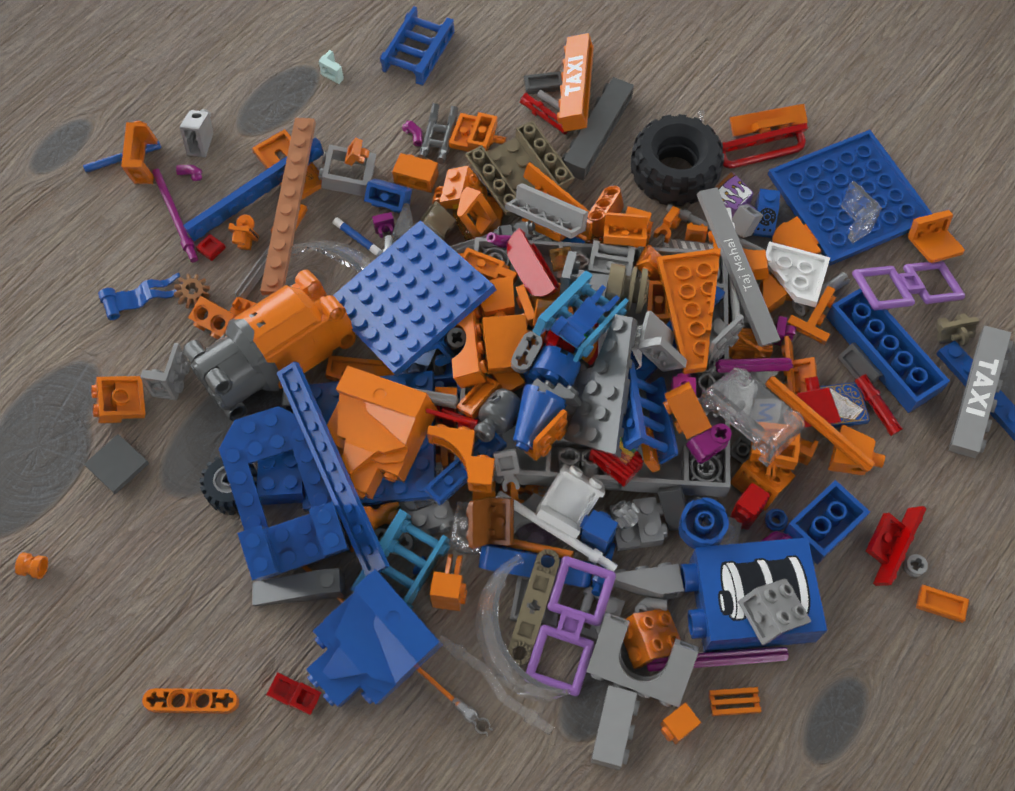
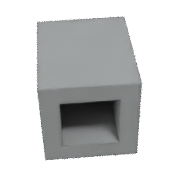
(746, 220)

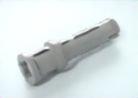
(836, 283)

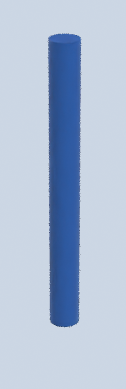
(116, 158)

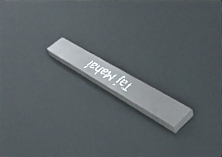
(738, 267)

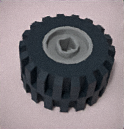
(217, 486)

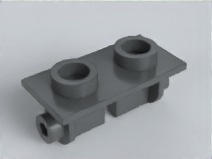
(528, 227)

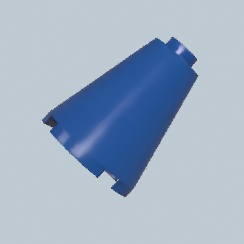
(534, 414)

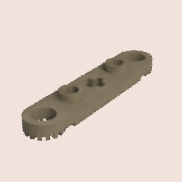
(538, 589)

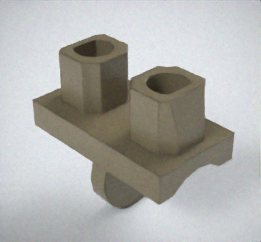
(957, 330)

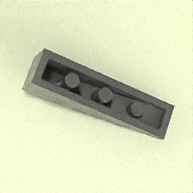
(300, 587)

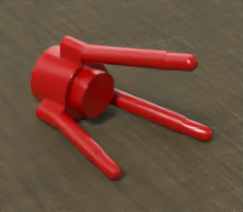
(462, 421)

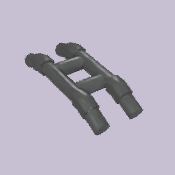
(433, 126)

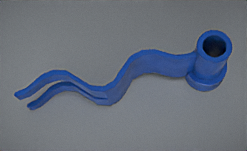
(134, 299)
(583, 319)

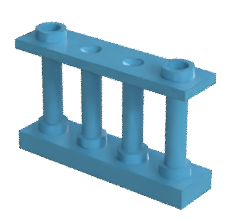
(571, 298)
(390, 543)

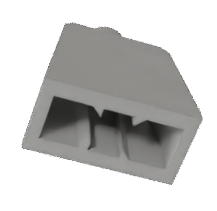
(197, 132)

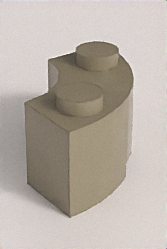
(438, 220)

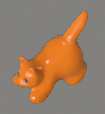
(380, 516)

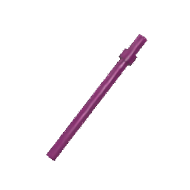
(186, 242)

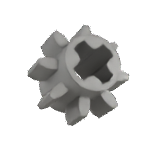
(625, 514)

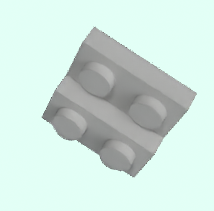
(431, 518)
(647, 531)

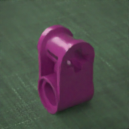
(707, 445)

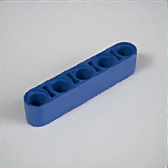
(494, 555)

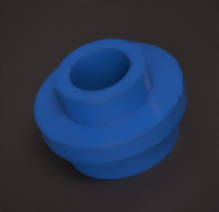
(780, 515)

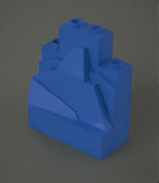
(370, 644)

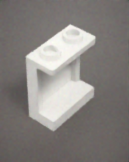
(569, 500)

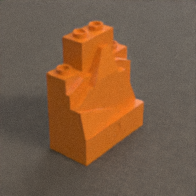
(378, 428)

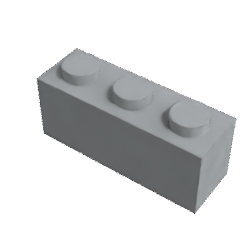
(615, 728)

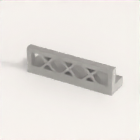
(548, 211)

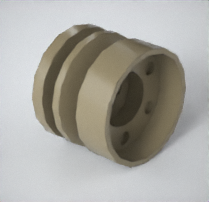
(628, 287)

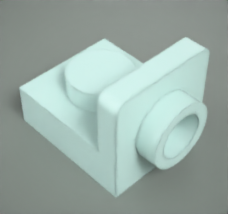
(330, 68)

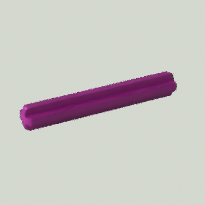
(754, 365)

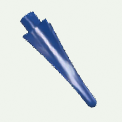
(598, 582)

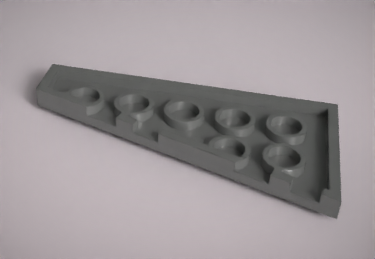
(605, 396)

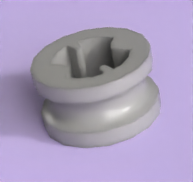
(921, 562)

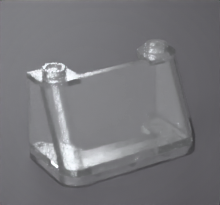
(753, 412)

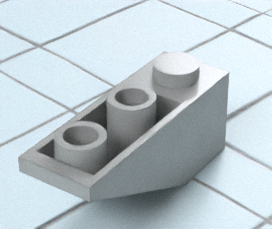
(654, 582)

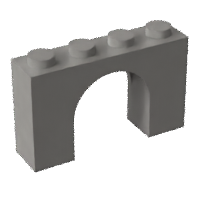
(665, 685)

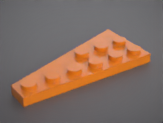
(690, 292)

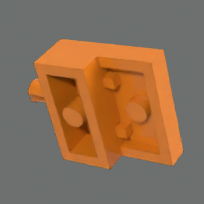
(475, 131)
(786, 459)

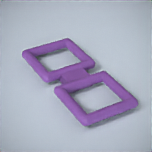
(908, 284)
(571, 624)

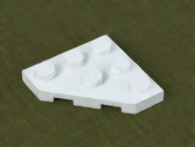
(798, 272)

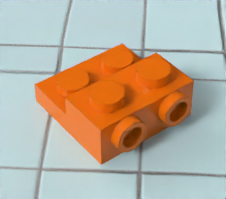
(118, 398)

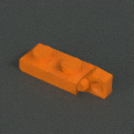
(488, 266)

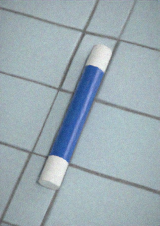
(357, 237)

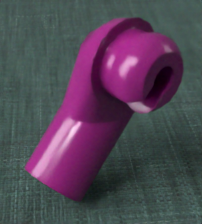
(190, 169)
(498, 240)

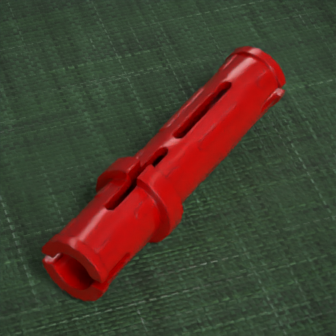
(528, 101)
(881, 409)

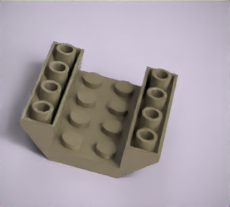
(505, 165)

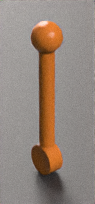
(756, 348)

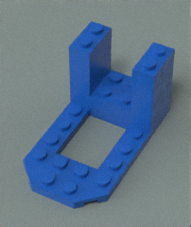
(293, 542)

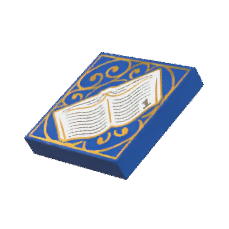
(849, 404)

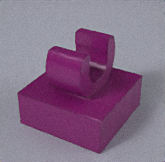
(383, 223)
(784, 330)

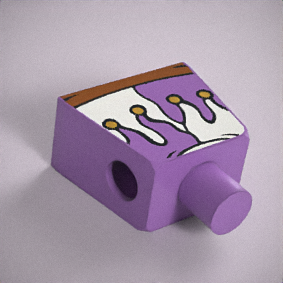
(734, 192)

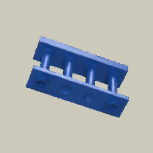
(428, 57)
(659, 421)

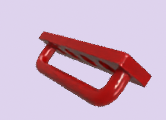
(796, 130)

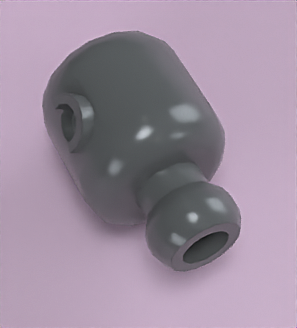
(497, 414)

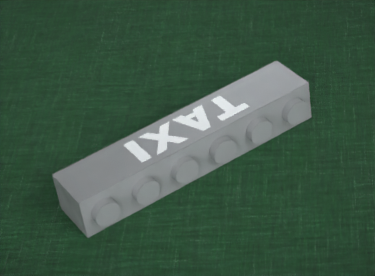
(980, 392)

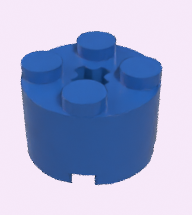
(555, 367)
(701, 511)

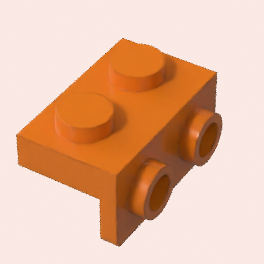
(625, 229)

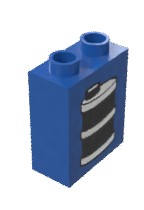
(729, 572)

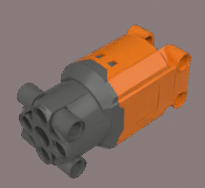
(285, 327)

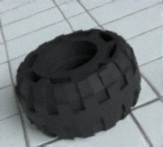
(679, 138)

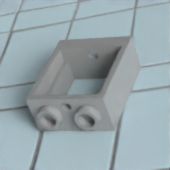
(345, 184)

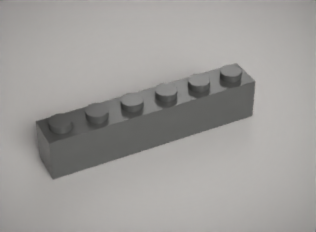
(600, 125)

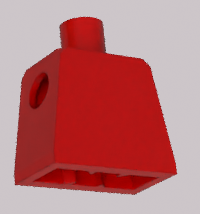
(820, 401)

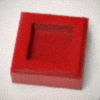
(210, 247)

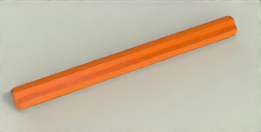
(820, 424)

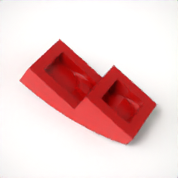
(293, 694)

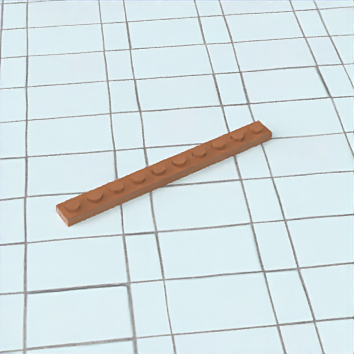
(288, 206)

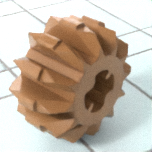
(186, 285)

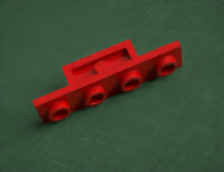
(892, 541)

